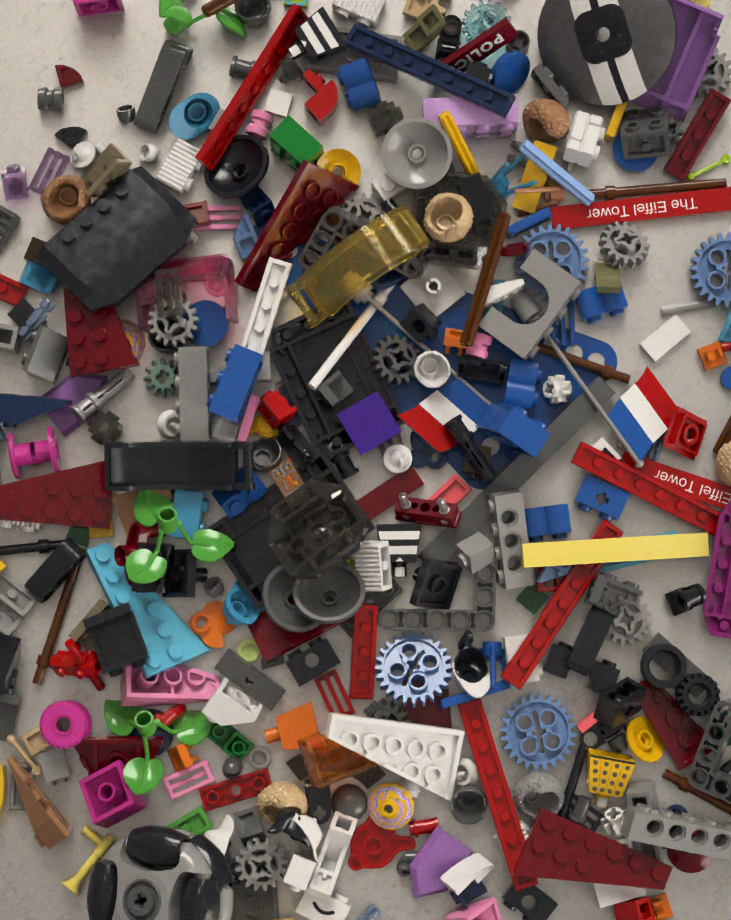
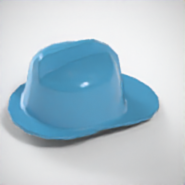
(193, 115)
(239, 607)

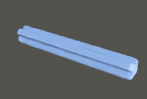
(556, 172)

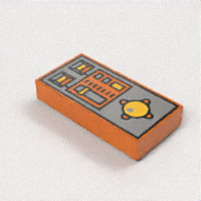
(286, 477)

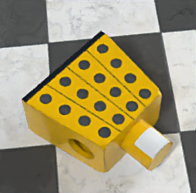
(607, 774)

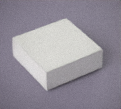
(278, 103)

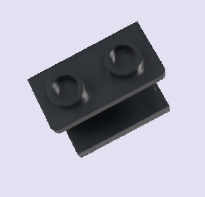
(117, 640)

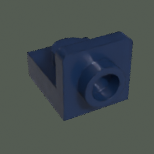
(258, 205)
(470, 893)

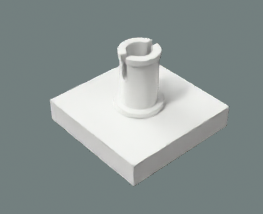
(434, 289)

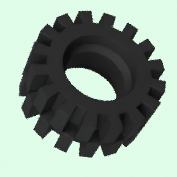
(709, 685)

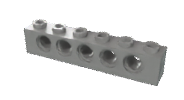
(635, 829)

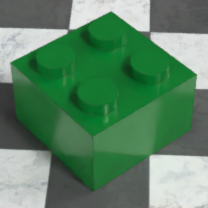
(294, 144)

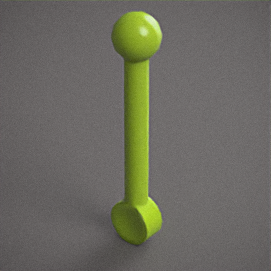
(725, 159)

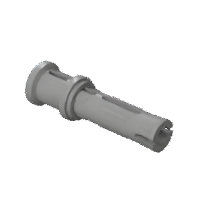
(95, 403)

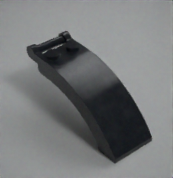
(177, 465)

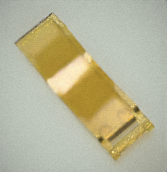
(357, 263)

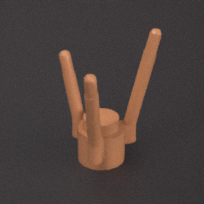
(551, 191)

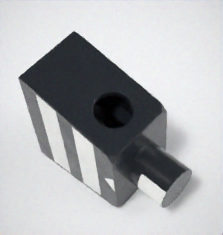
(317, 38)
(403, 544)

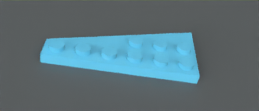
(164, 633)

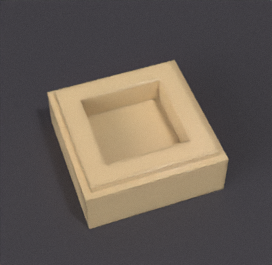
(34, 742)

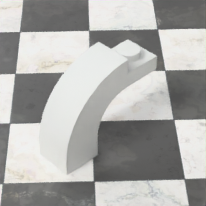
(331, 856)

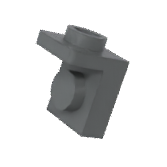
(249, 825)

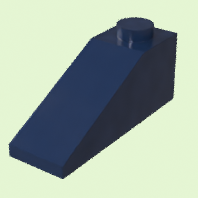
(24, 408)

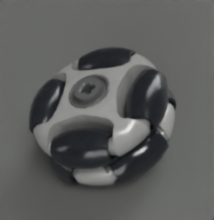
(161, 877)

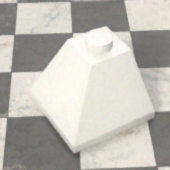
(231, 705)

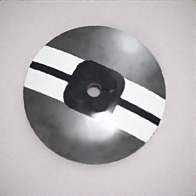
(609, 70)

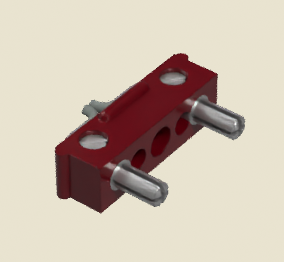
(427, 511)

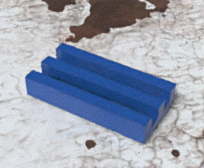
(528, 223)
(563, 343)

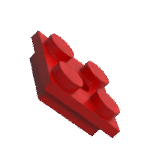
(676, 439)

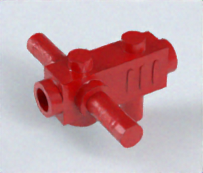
(77, 664)

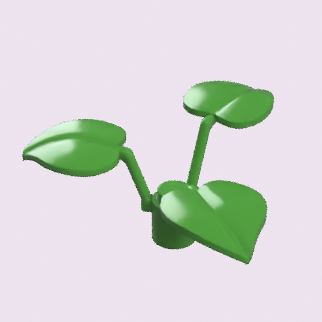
(178, 17)
(154, 508)
(145, 774)

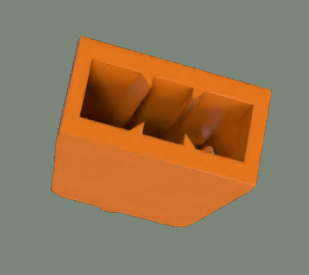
(293, 727)

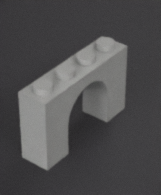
(524, 338)

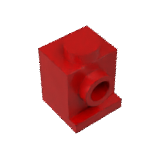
(275, 409)
(634, 909)

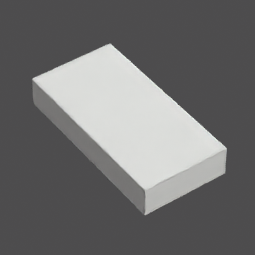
(664, 338)

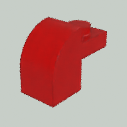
(325, 100)

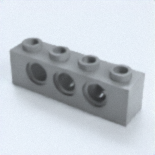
(497, 504)

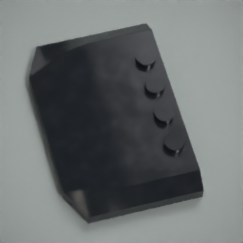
(118, 241)
(301, 353)

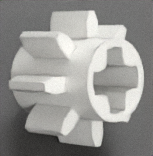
(557, 389)
(613, 821)

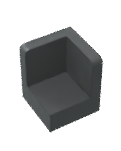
(335, 389)

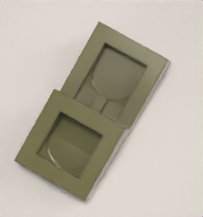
(426, 29)
(606, 276)

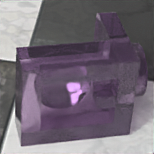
(15, 182)

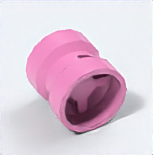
(259, 123)
(480, 346)

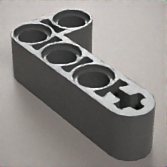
(162, 84)
(718, 746)

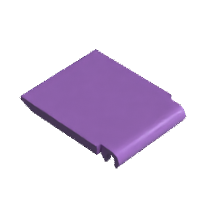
(693, 51)

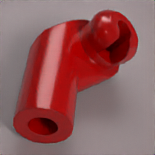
(171, 714)

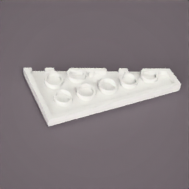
(412, 750)

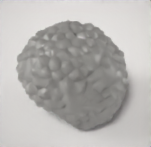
(536, 792)

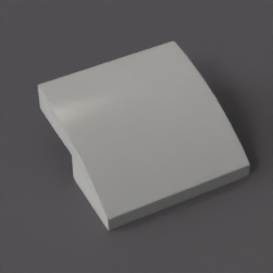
(14, 604)

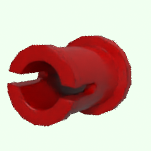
(422, 826)

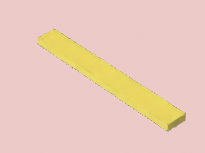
(614, 550)

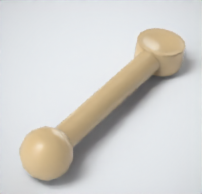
(36, 770)

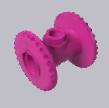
(33, 453)
(51, 724)

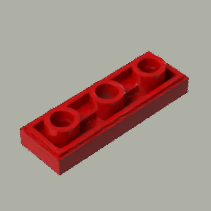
(221, 793)

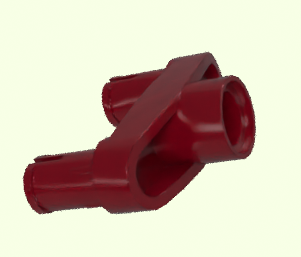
(137, 535)

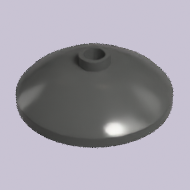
(340, 585)
(275, 594)

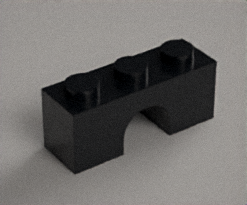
(601, 675)

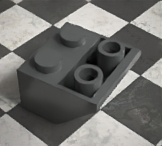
(45, 355)

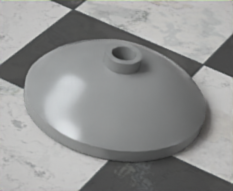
(403, 140)

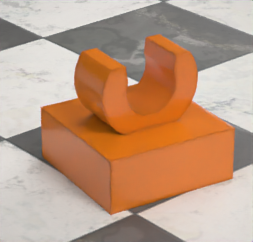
(452, 338)
(712, 356)
(180, 757)
(661, 907)

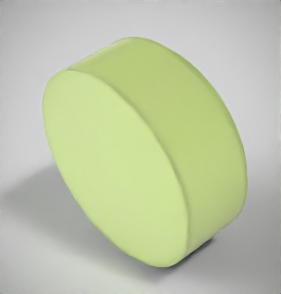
(248, 650)

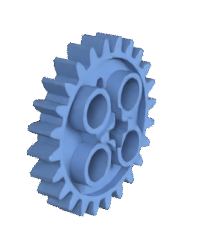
(573, 260)
(706, 268)
(433, 678)
(559, 727)

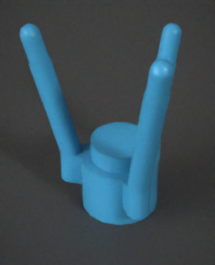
(501, 182)

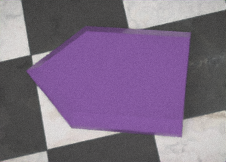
(73, 389)
(433, 860)

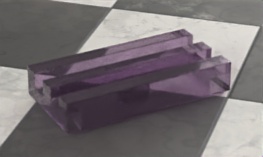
(57, 155)

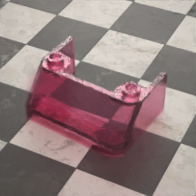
(214, 270)

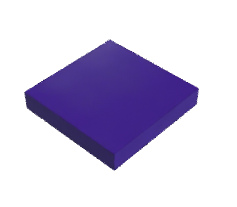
(369, 423)

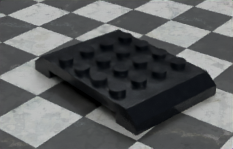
(252, 556)

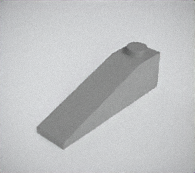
(645, 794)

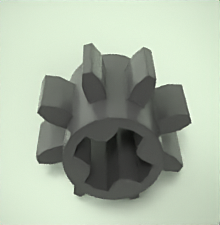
(675, 126)

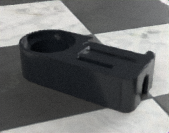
(602, 733)

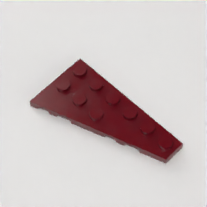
(295, 218)
(95, 340)
(60, 498)
(577, 854)

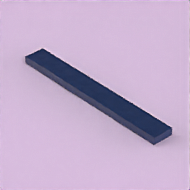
(430, 70)

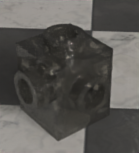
(384, 110)
(113, 432)

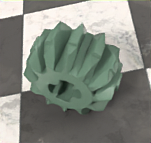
(157, 373)

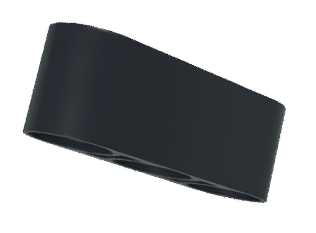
(55, 570)
(589, 640)

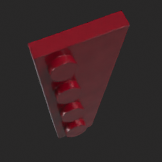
(672, 725)

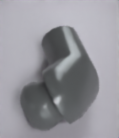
(404, 862)

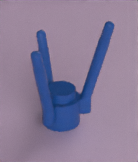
(492, 652)

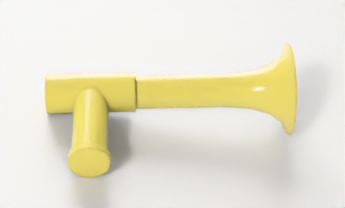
(103, 845)

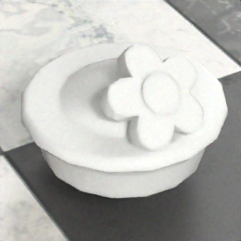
(83, 155)
(167, 424)
(397, 458)
(467, 772)

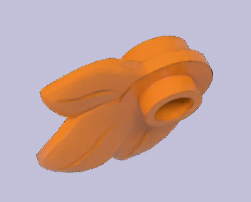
(215, 624)

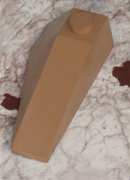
(44, 816)

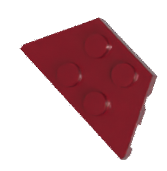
(102, 751)

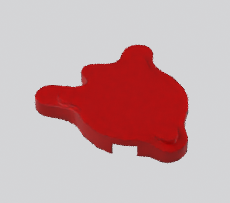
(375, 846)

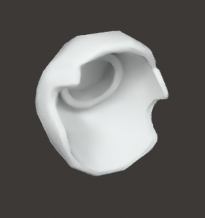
(431, 369)

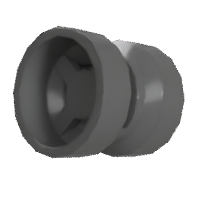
(522, 40)
(52, 98)

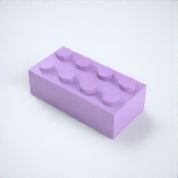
(471, 118)

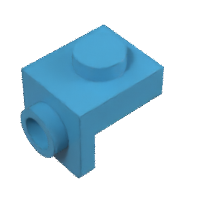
(38, 278)

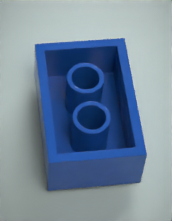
(235, 384)
(514, 429)

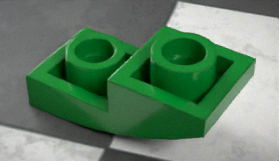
(230, 740)

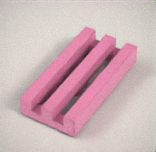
(234, 208)
(248, 418)
(207, 771)

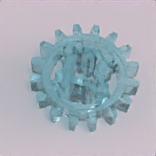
(477, 26)

